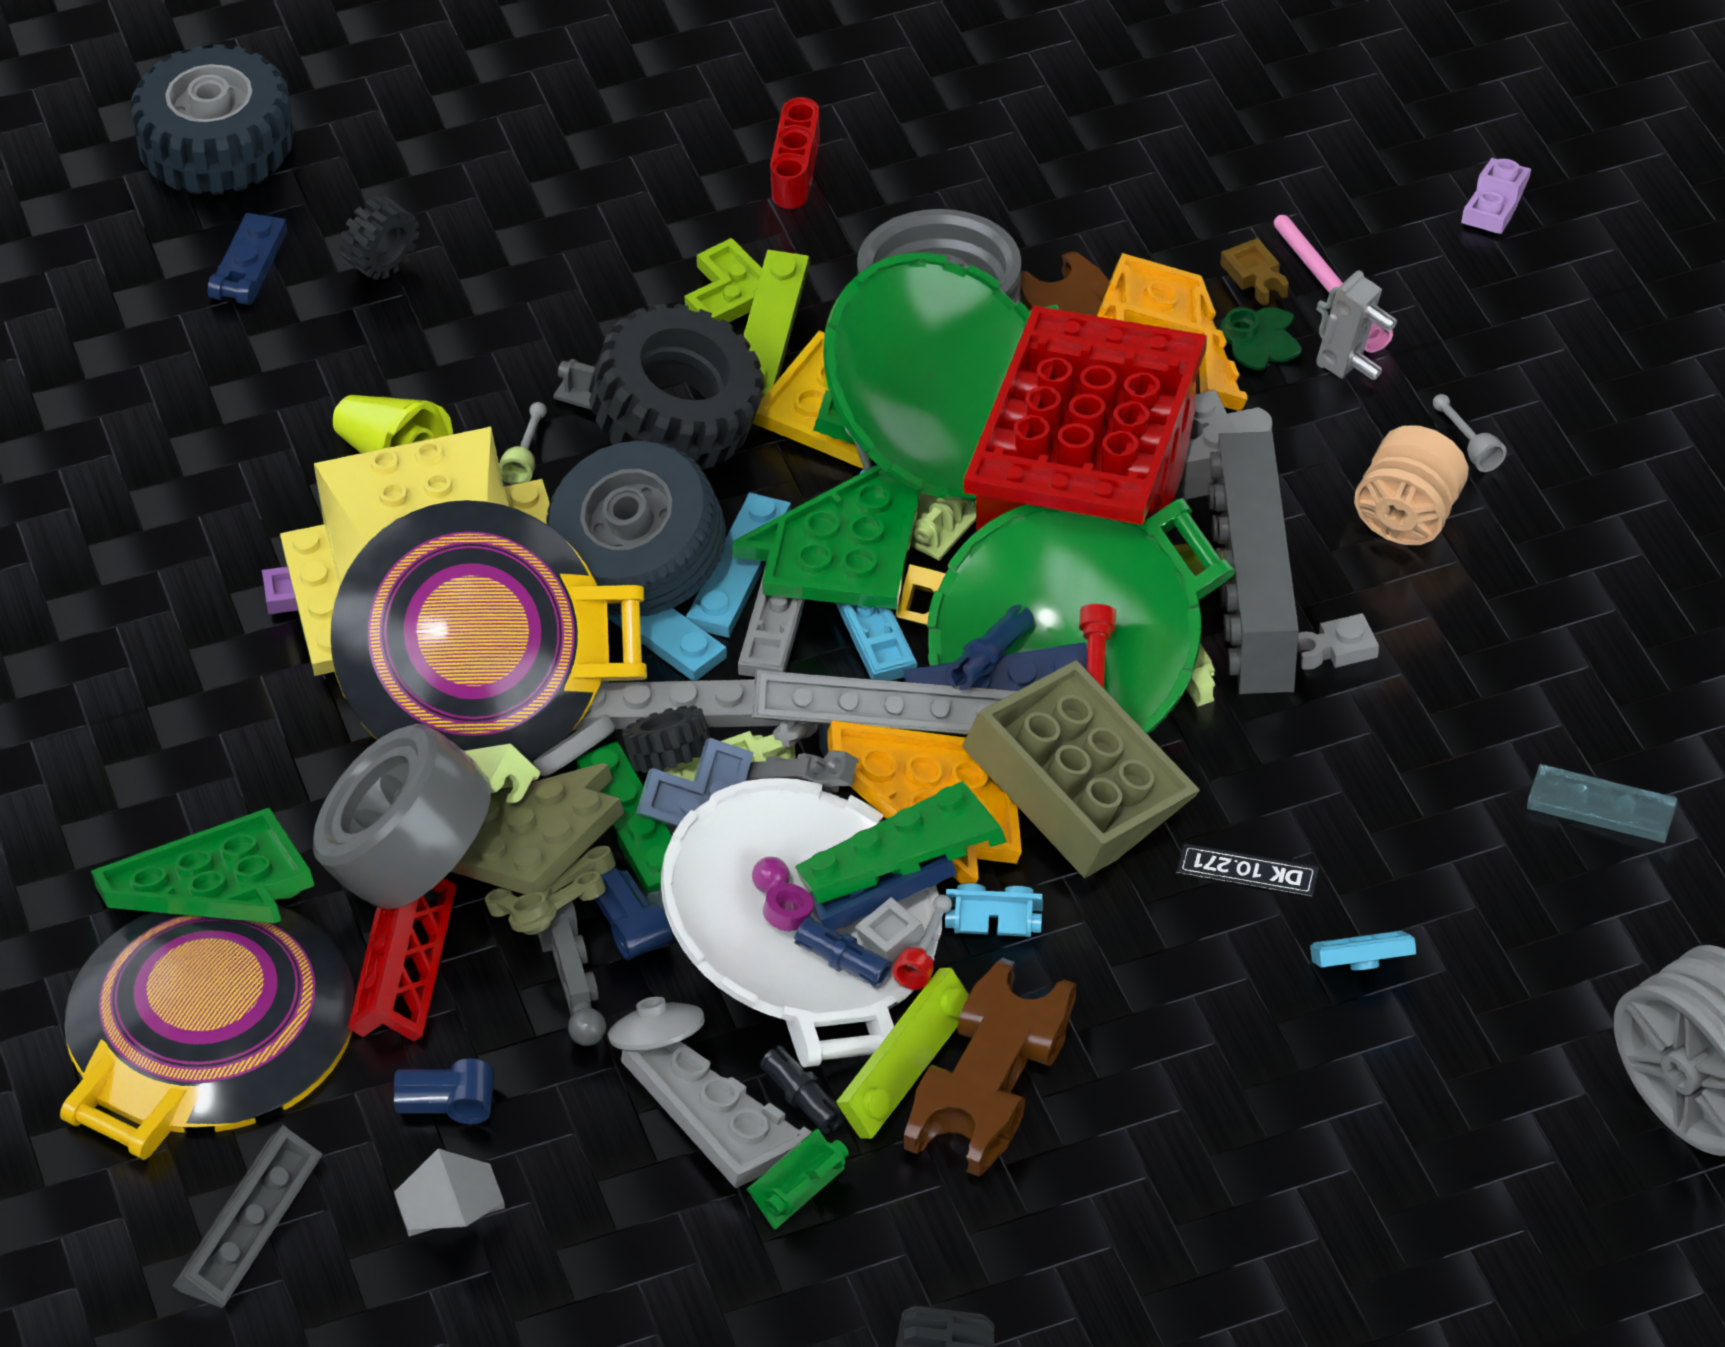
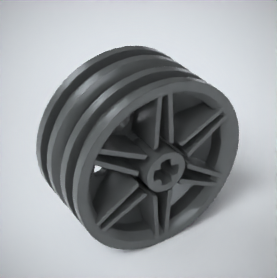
(951, 233)

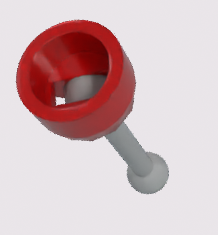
(922, 965)

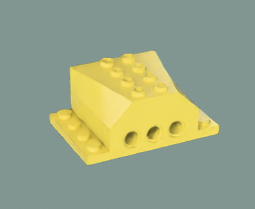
(372, 491)

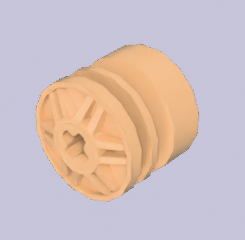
(1411, 485)

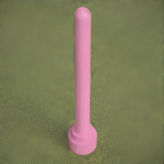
(1378, 337)

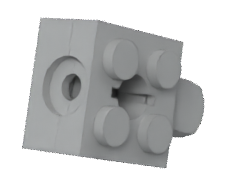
(1208, 422)

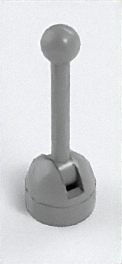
(1483, 449)

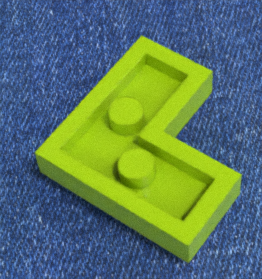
(733, 282)

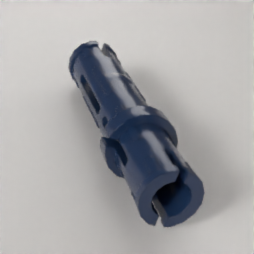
(983, 652)

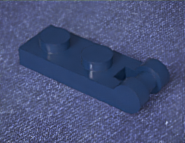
(248, 259)

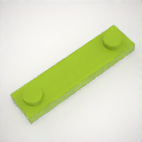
(775, 310)
(904, 1054)

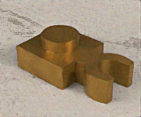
(1255, 266)

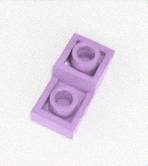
(1496, 195)

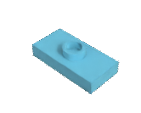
(1363, 951)

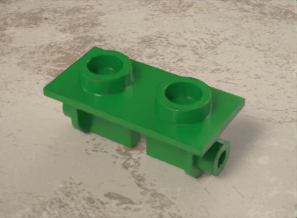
(798, 1177)

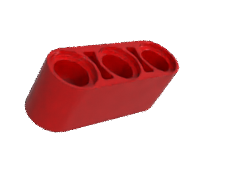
(795, 152)

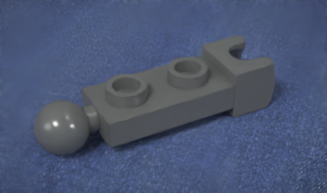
(580, 988)

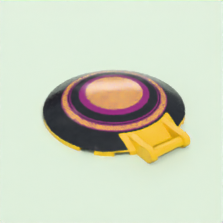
(477, 629)
(203, 1024)

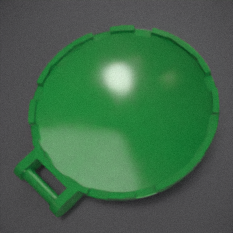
(919, 363)
(1071, 560)

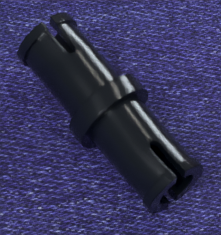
(802, 1089)

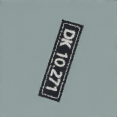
(1247, 869)

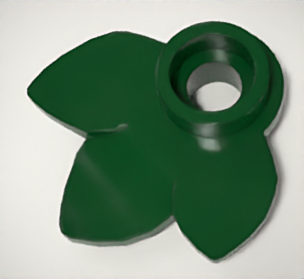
(1260, 336)

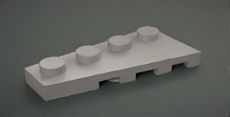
(715, 1111)

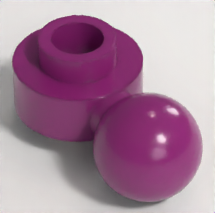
(785, 903)

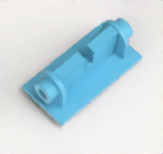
(1012, 908)

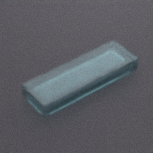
(1602, 803)

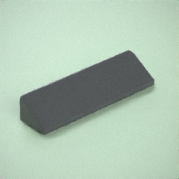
(248, 1218)

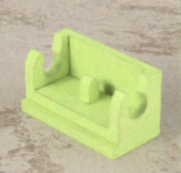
(505, 769)

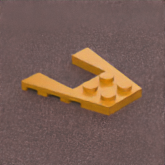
(1179, 301)

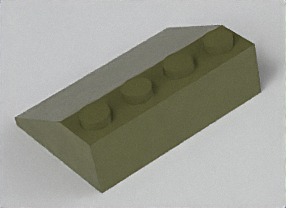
(1078, 767)

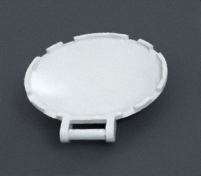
(722, 921)

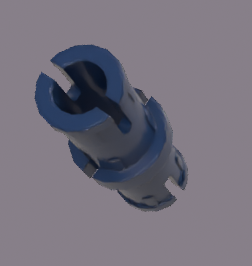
(842, 952)

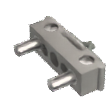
(1348, 326)

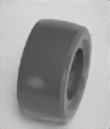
(401, 816)

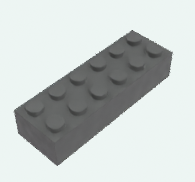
(1254, 541)

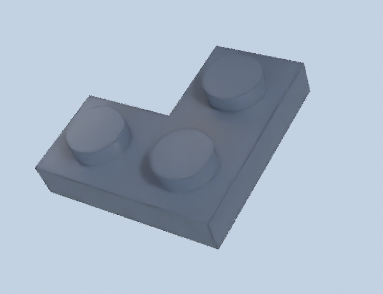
(671, 797)

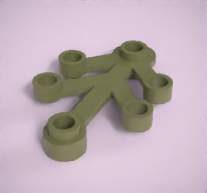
(535, 910)

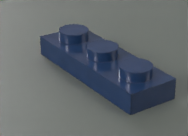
(854, 906)

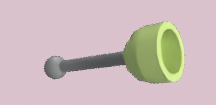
(518, 462)

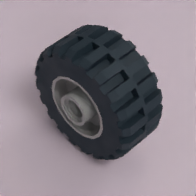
(212, 119)

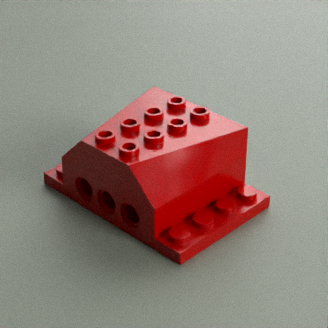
(1089, 419)

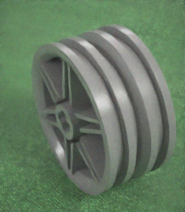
(1675, 1045)

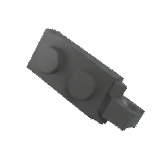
(831, 771)

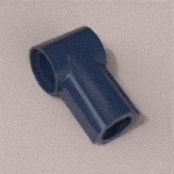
(633, 921)
(460, 1091)

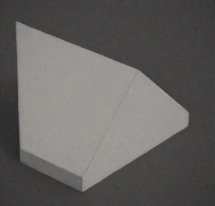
(447, 1193)

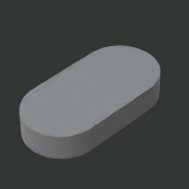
(574, 745)

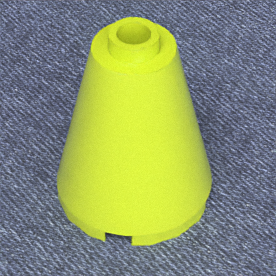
(385, 422)

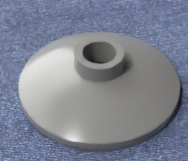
(655, 1025)

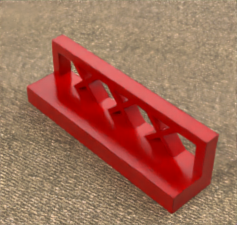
(385, 970)

